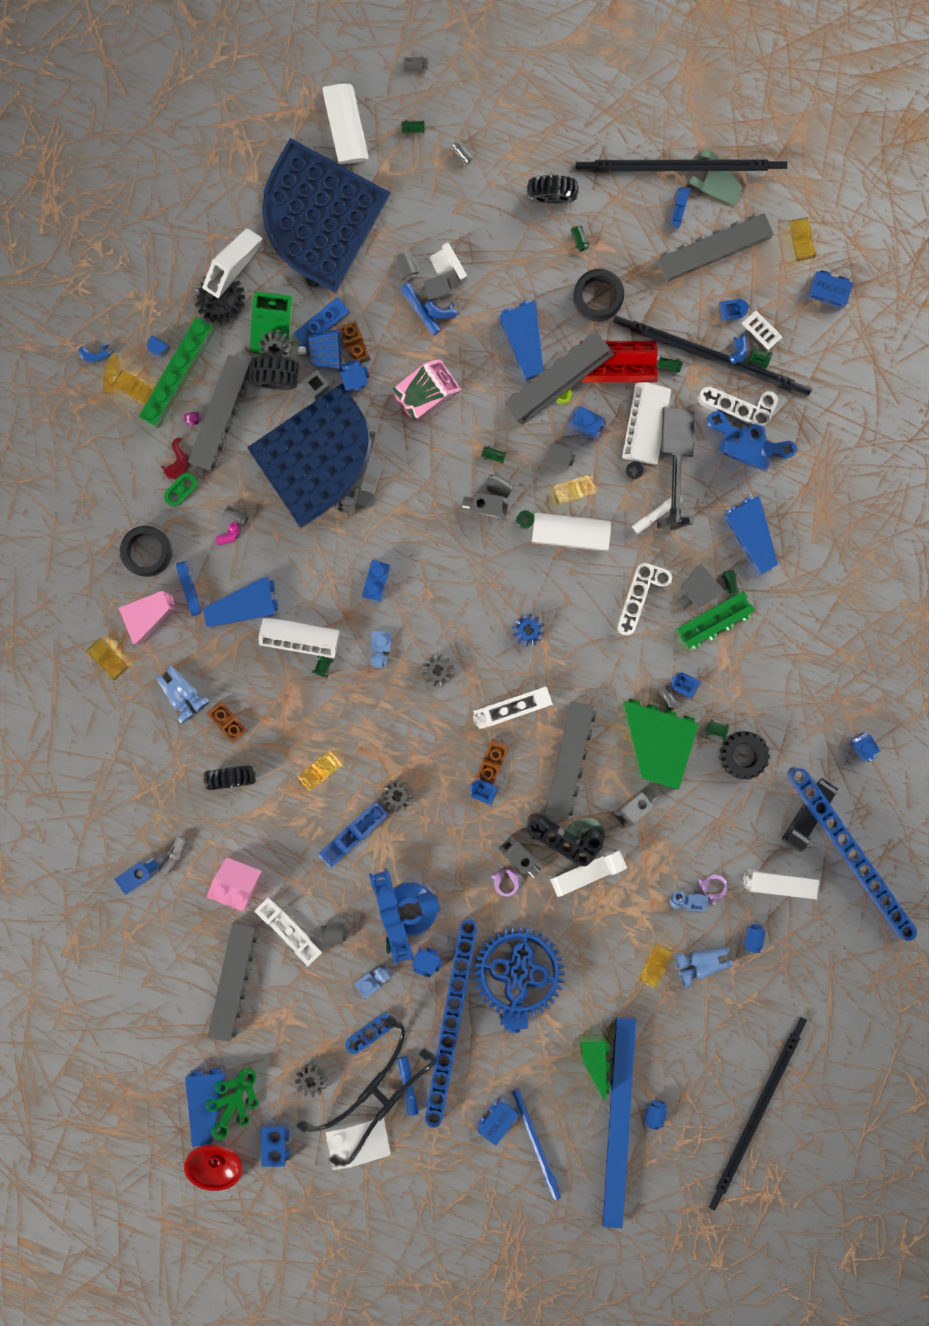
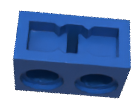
(269, 1145)

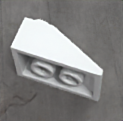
(346, 1137)

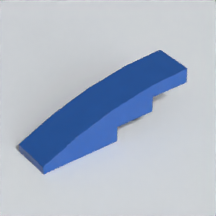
(353, 834)

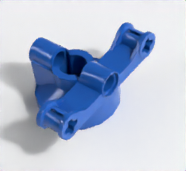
(744, 448)
(396, 927)

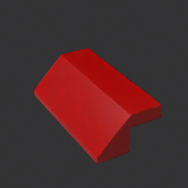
(630, 363)

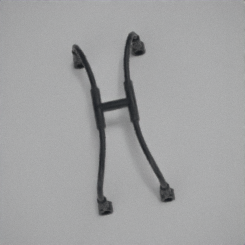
(372, 1088)

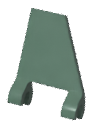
(717, 183)

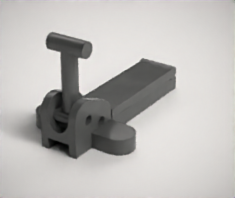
(358, 496)

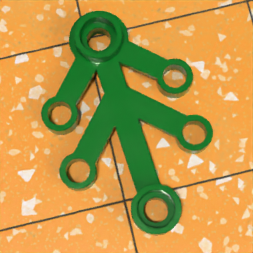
(234, 1101)

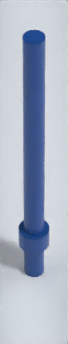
(549, 1179)

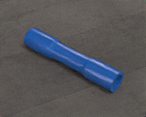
(414, 299)
(405, 1073)

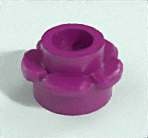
(191, 418)

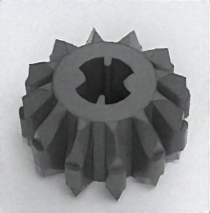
(282, 344)
(432, 667)
(391, 793)
(318, 1079)

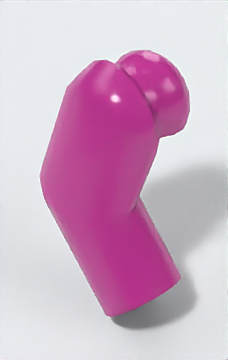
(230, 536)

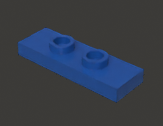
(323, 320)

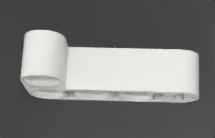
(735, 403)
(639, 601)
(579, 876)

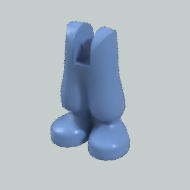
(179, 692)
(705, 964)

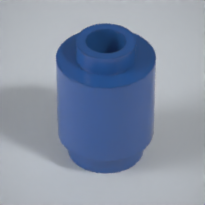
(754, 938)
(656, 1114)

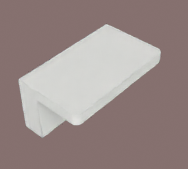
(447, 264)

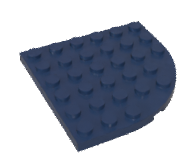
(318, 214)
(316, 454)

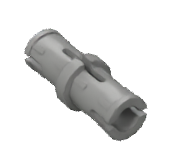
(173, 855)

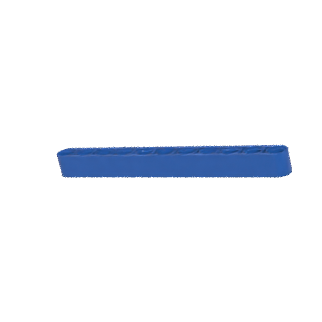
(858, 860)
(447, 1031)
(619, 1122)

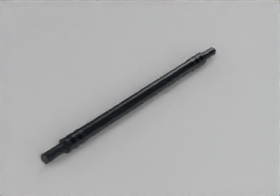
(683, 165)
(712, 355)
(757, 1114)

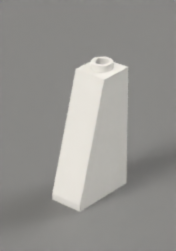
(231, 262)

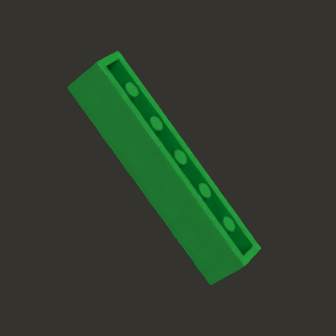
(177, 372)

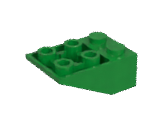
(270, 313)
(593, 1054)

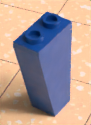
(524, 338)
(752, 533)
(245, 604)
(200, 1089)

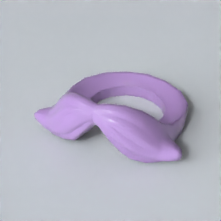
(498, 877)
(713, 897)

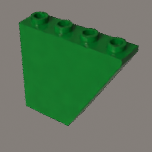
(660, 742)

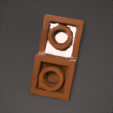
(354, 342)
(227, 721)
(492, 761)

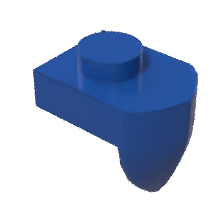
(733, 309)
(685, 684)
(483, 791)

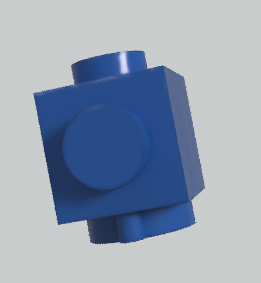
(354, 375)
(865, 747)
(426, 961)
(515, 1024)

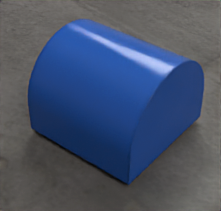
(157, 347)

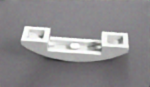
(289, 931)

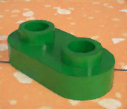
(180, 489)

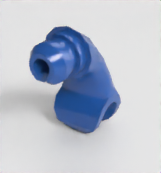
(436, 312)
(742, 346)
(88, 356)

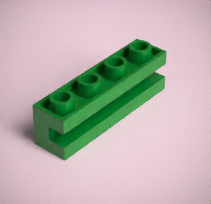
(714, 620)

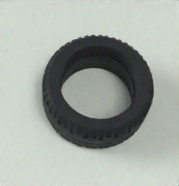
(598, 275)
(125, 551)

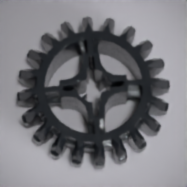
(552, 189)
(229, 310)
(229, 777)

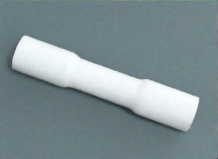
(647, 521)

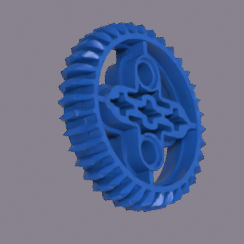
(503, 977)

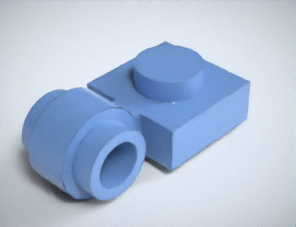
(381, 643)
(693, 903)
(368, 983)

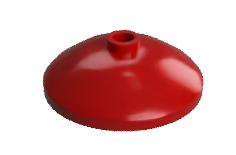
(213, 1167)

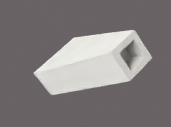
(512, 708)
(781, 884)

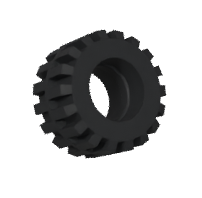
(273, 372)
(760, 760)

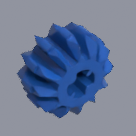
(533, 626)

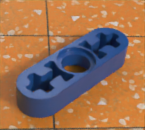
(188, 588)
(355, 1037)

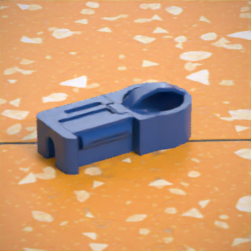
(679, 207)

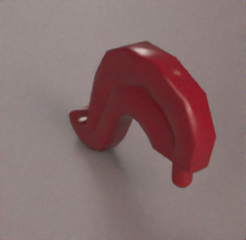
(181, 465)

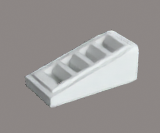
(766, 326)

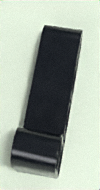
(804, 822)
(562, 836)

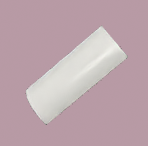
(345, 124)
(645, 423)
(571, 532)
(299, 637)

